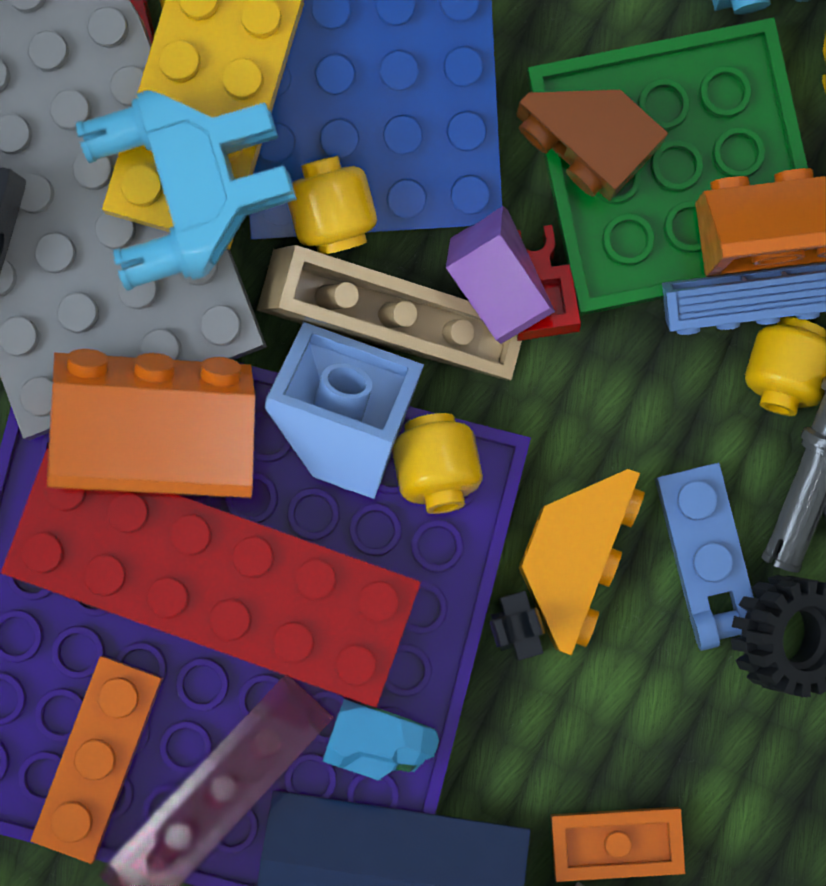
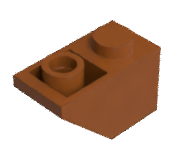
(595, 132)

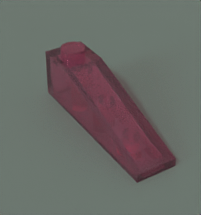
(220, 790)

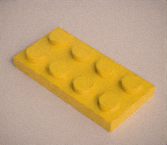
(214, 61)

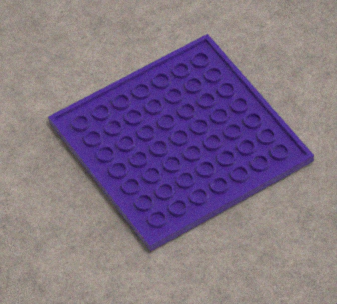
(56, 641)

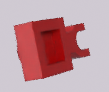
(560, 290)

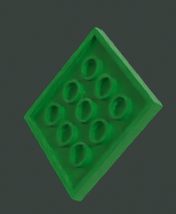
(725, 116)

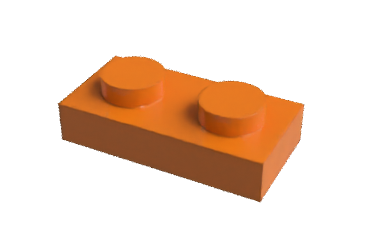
(617, 844)

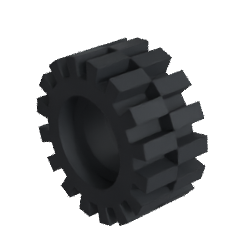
(764, 633)

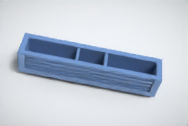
(745, 297)

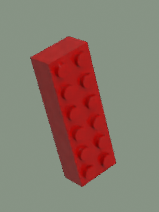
(217, 582)

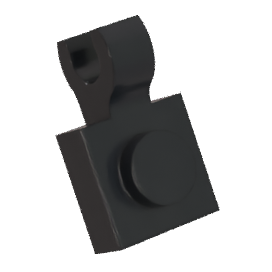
(517, 626)

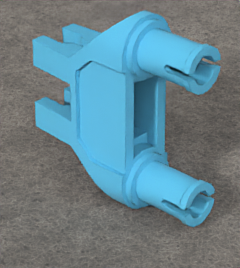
(195, 178)

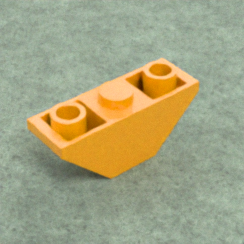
(574, 554)

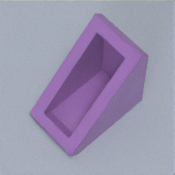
(498, 276)

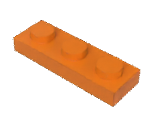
(96, 759)

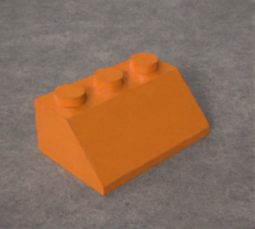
(762, 223)
(151, 424)

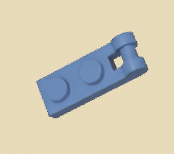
(705, 549)

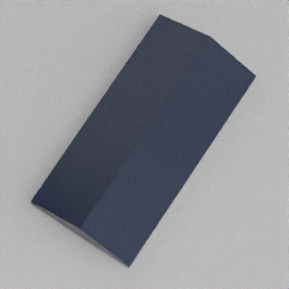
(373, 845)

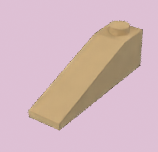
(382, 311)

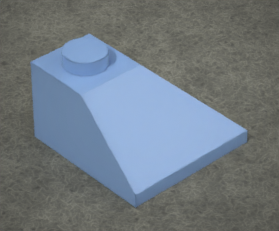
(342, 406)

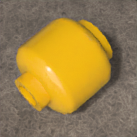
(332, 206)
(788, 365)
(437, 462)

